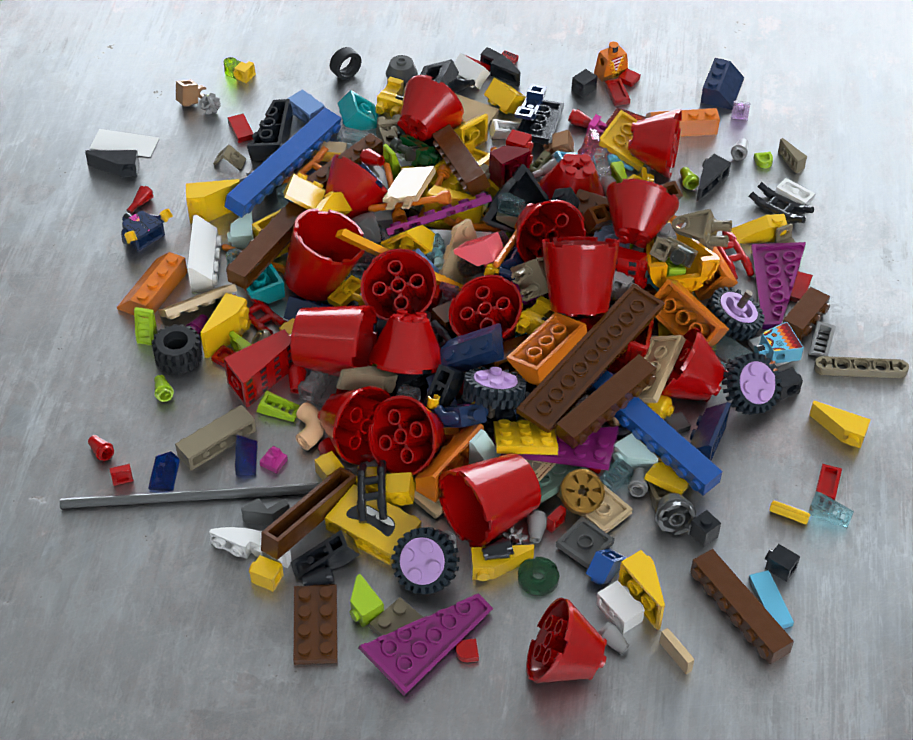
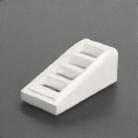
(501, 129)

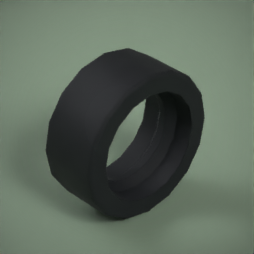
(339, 57)

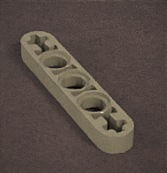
(870, 364)

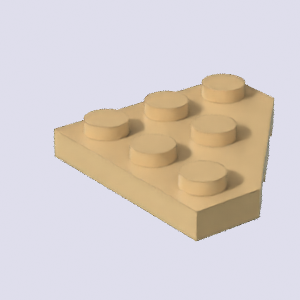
(460, 233)

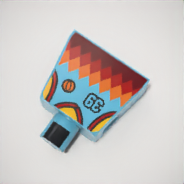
(780, 344)

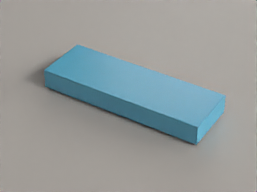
(770, 597)

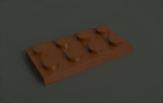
(315, 625)

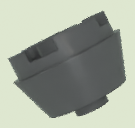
(402, 68)
(674, 513)

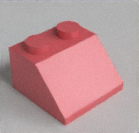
(481, 250)

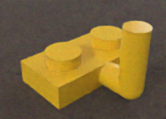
(347, 292)

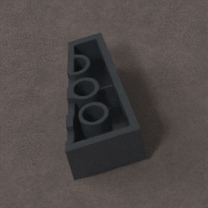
(273, 130)

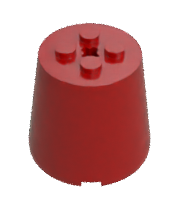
(318, 259)
(580, 274)
(333, 338)
(488, 497)

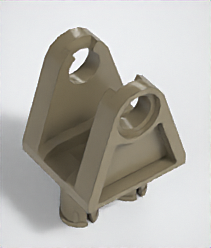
(703, 228)
(530, 278)

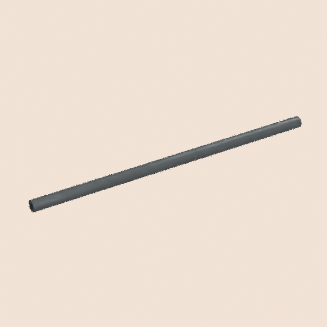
(186, 495)

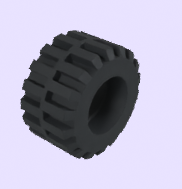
(187, 345)

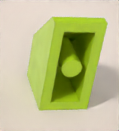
(364, 602)

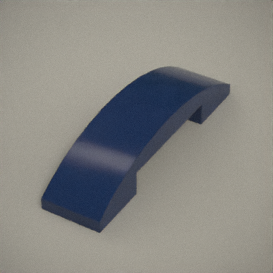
(532, 103)

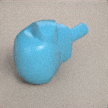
(613, 158)

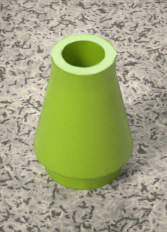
(689, 179)
(163, 389)

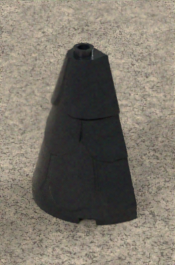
(521, 185)

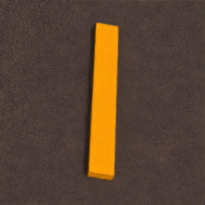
(376, 249)

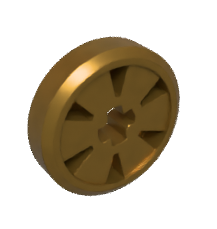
(586, 480)

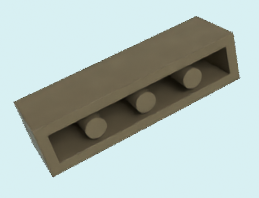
(215, 437)

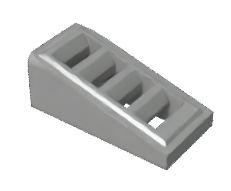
(823, 328)

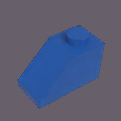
(604, 566)

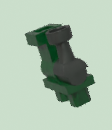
(415, 151)

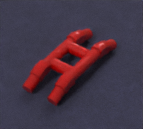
(733, 243)
(270, 315)

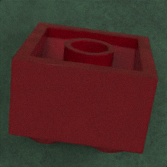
(505, 161)

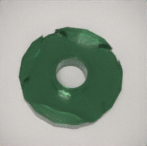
(538, 586)

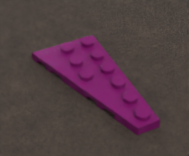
(431, 216)
(775, 275)
(593, 453)
(418, 646)

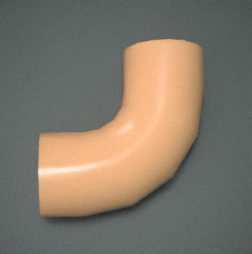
(313, 430)

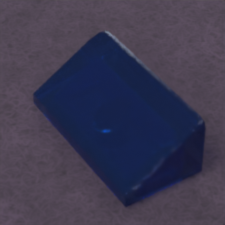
(245, 456)
(164, 472)

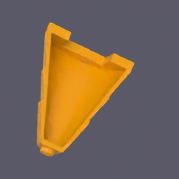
(702, 268)

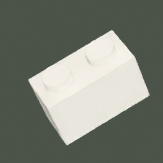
(471, 70)
(620, 606)

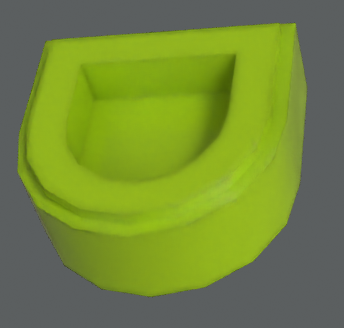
(763, 159)

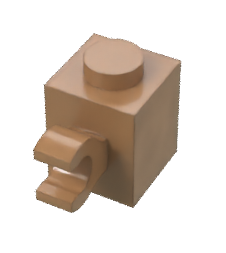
(188, 92)
(561, 141)

